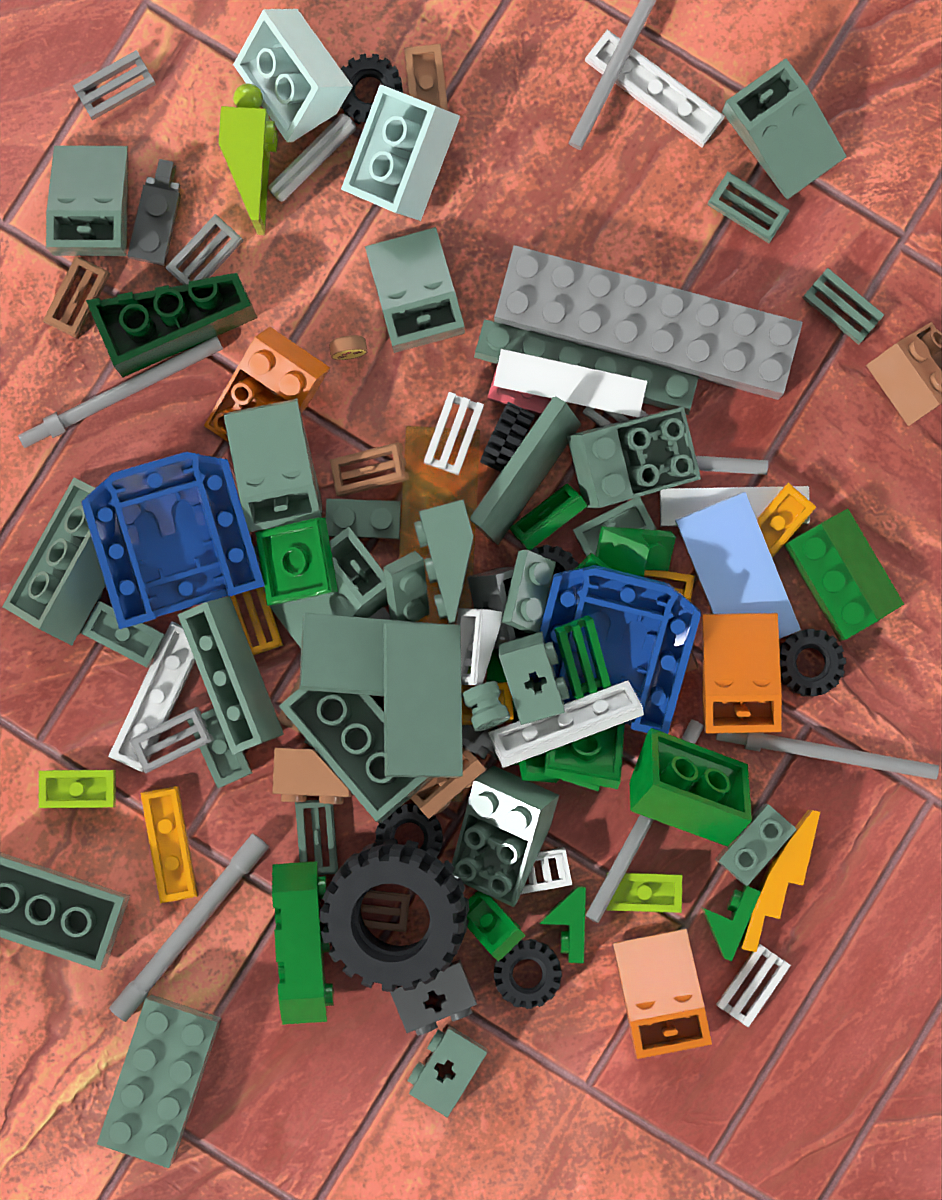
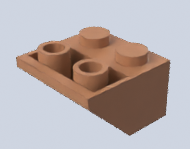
(912, 373)
(306, 773)

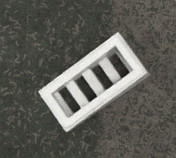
(478, 639)
(562, 867)

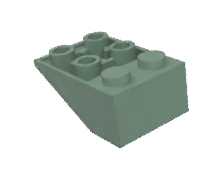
(784, 129)
(88, 201)
(415, 290)
(633, 457)
(273, 465)
(449, 542)
(358, 583)
(502, 833)

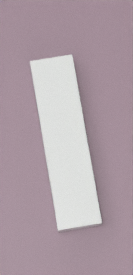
(658, 91)
(570, 383)
(684, 501)
(156, 695)
(581, 719)

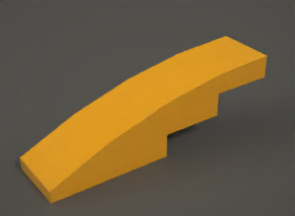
(787, 866)

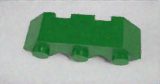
(299, 943)

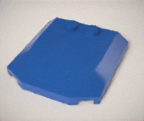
(170, 536)
(641, 629)

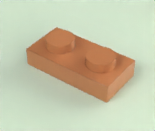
(426, 74)
(440, 791)

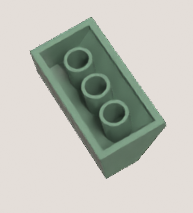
(62, 572)

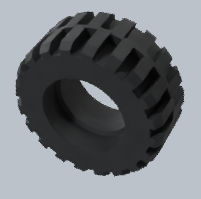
(379, 960)

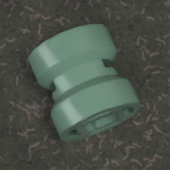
(485, 706)

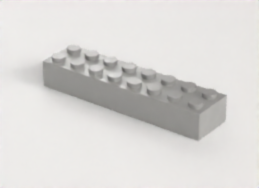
(648, 322)

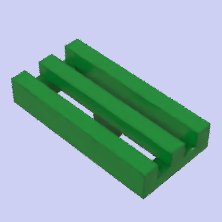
(548, 516)
(591, 683)

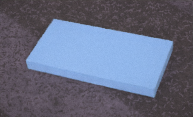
(735, 562)

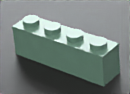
(230, 674)

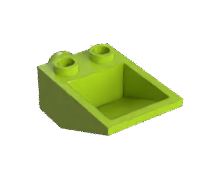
(246, 143)

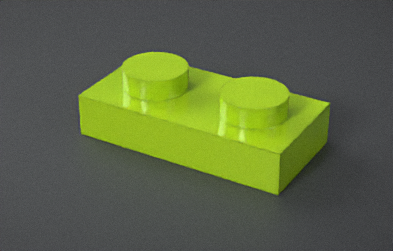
(77, 788)
(648, 893)

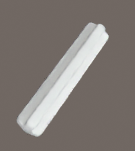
(312, 157)

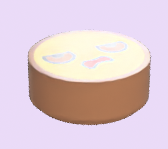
(348, 347)

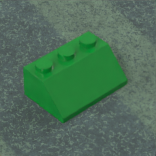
(843, 575)
(691, 788)

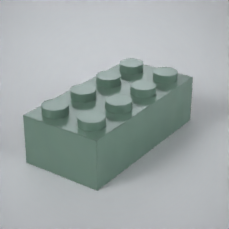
(350, 739)
(58, 912)
(159, 1081)

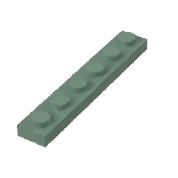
(664, 386)

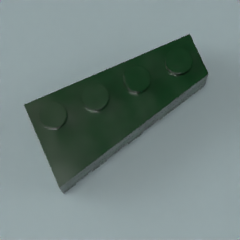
(168, 320)

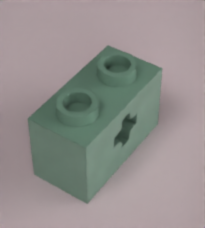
(532, 699)
(756, 844)
(445, 1092)

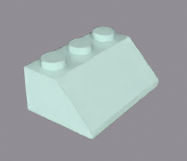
(292, 71)
(400, 152)

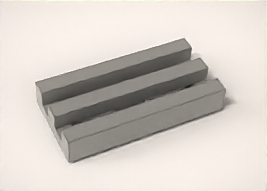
(105, 74)
(194, 243)
(200, 726)

